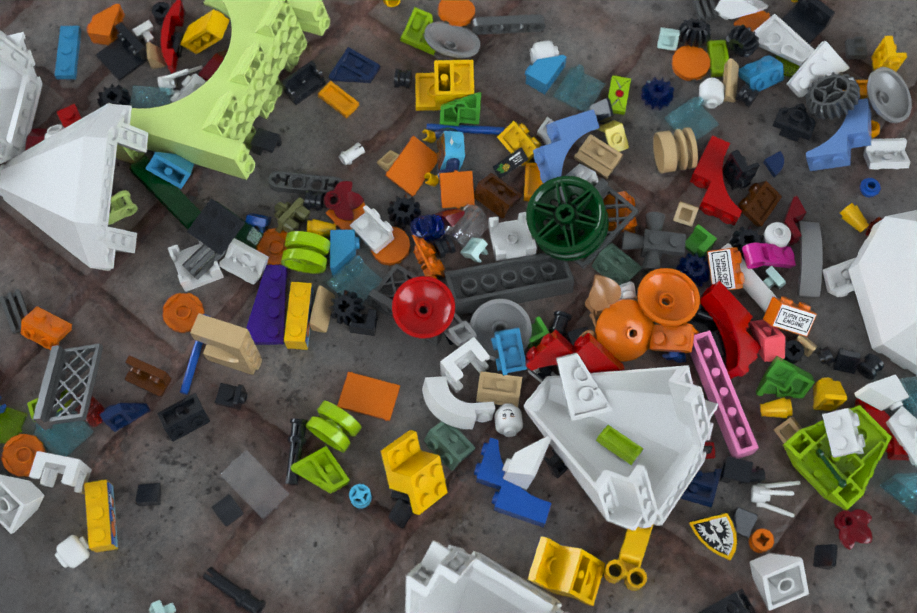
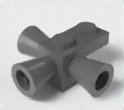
(654, 242)

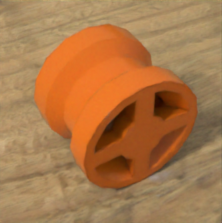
(759, 545)

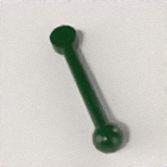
(841, 482)

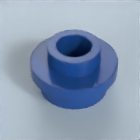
(868, 192)

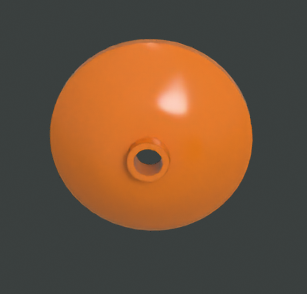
(675, 290)
(614, 328)

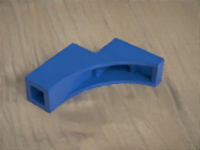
(512, 498)

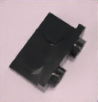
(738, 172)
(183, 417)

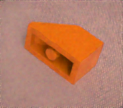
(103, 24)

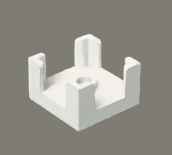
(511, 238)
(186, 279)
(460, 358)
(74, 471)

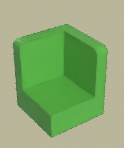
(700, 241)
(538, 332)

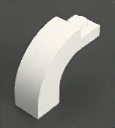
(450, 409)

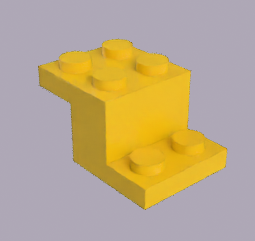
(449, 81)
(414, 472)
(566, 571)

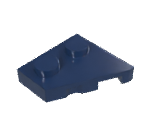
(354, 68)
(122, 414)
(702, 488)

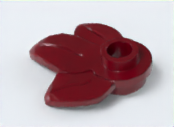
(346, 201)
(856, 527)

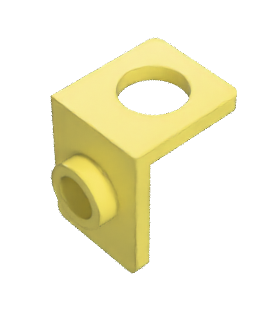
(615, 135)

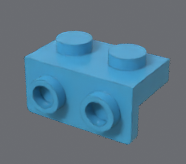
(762, 73)
(510, 351)

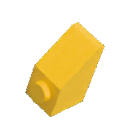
(828, 395)

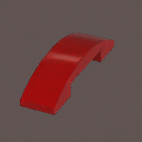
(173, 18)

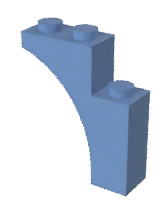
(852, 134)
(562, 136)

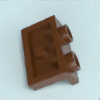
(496, 195)
(759, 202)
(147, 376)

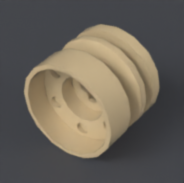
(675, 150)

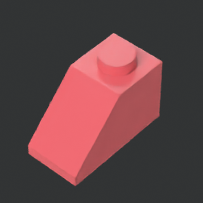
(769, 338)

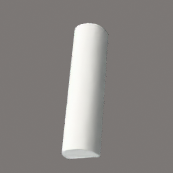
(754, 285)

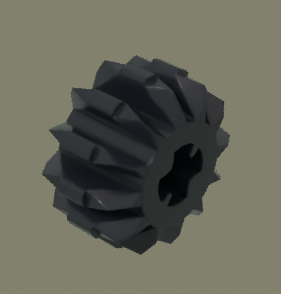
(694, 32)
(742, 41)
(114, 95)
(397, 209)
(742, 236)
(343, 302)

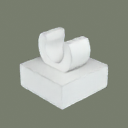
(144, 31)

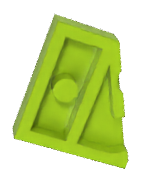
(415, 28)
(322, 470)

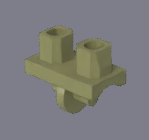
(287, 213)

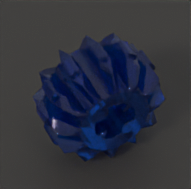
(657, 93)
(428, 227)
(701, 268)

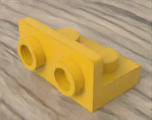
(886, 55)
(517, 137)

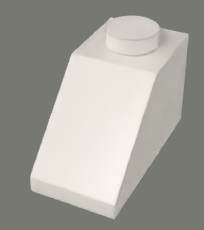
(883, 393)

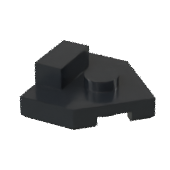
(794, 123)

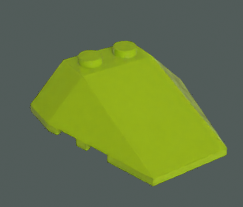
(854, 468)

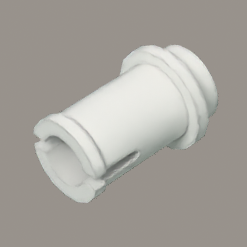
(352, 153)

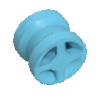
(358, 492)

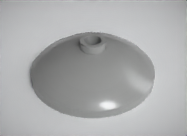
(451, 40)
(889, 95)
(503, 313)

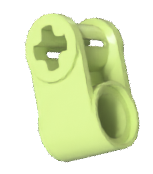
(118, 209)

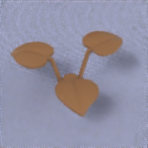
(602, 295)

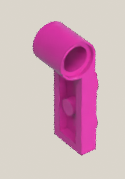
(768, 254)

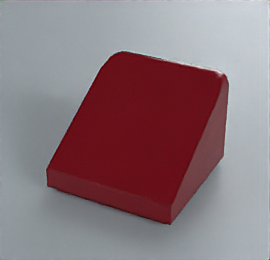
(451, 216)

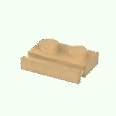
(598, 156)
(499, 388)

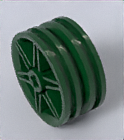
(572, 246)

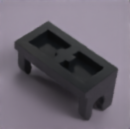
(303, 83)

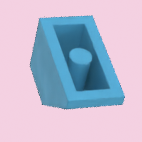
(544, 72)
(170, 168)
(342, 248)

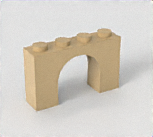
(227, 344)

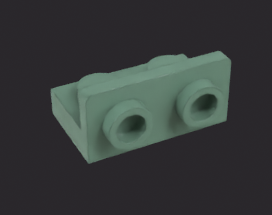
(616, 265)
(449, 444)

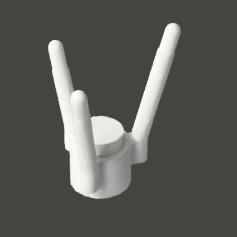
(169, 81)
(761, 493)

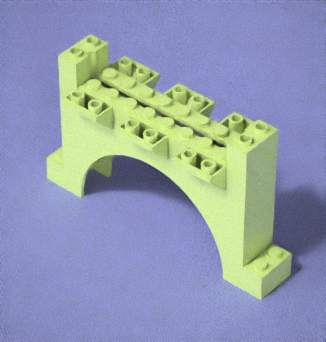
(217, 119)

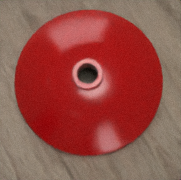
(426, 293)

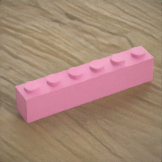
(721, 391)

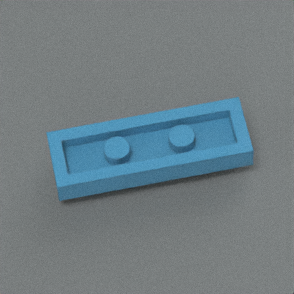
(68, 52)

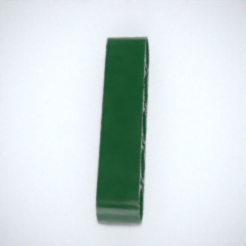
(166, 193)

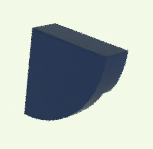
(774, 163)

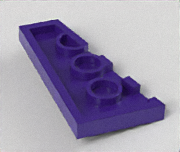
(269, 309)

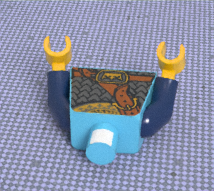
(449, 152)

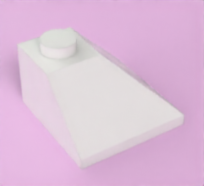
(736, 8)
(525, 463)
(17, 501)
(779, 579)

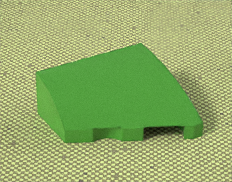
(461, 111)
(785, 380)

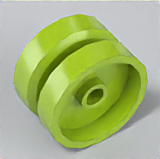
(305, 252)
(333, 426)

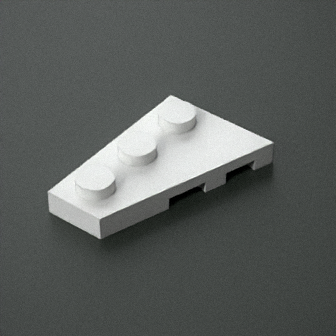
(783, 41)
(821, 62)
(580, 389)
(904, 428)

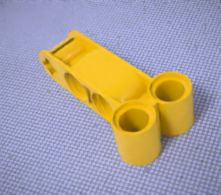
(630, 558)

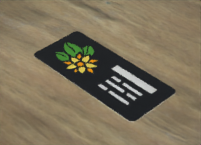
(510, 163)

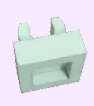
(668, 39)
(474, 248)
(774, 278)
(156, 607)

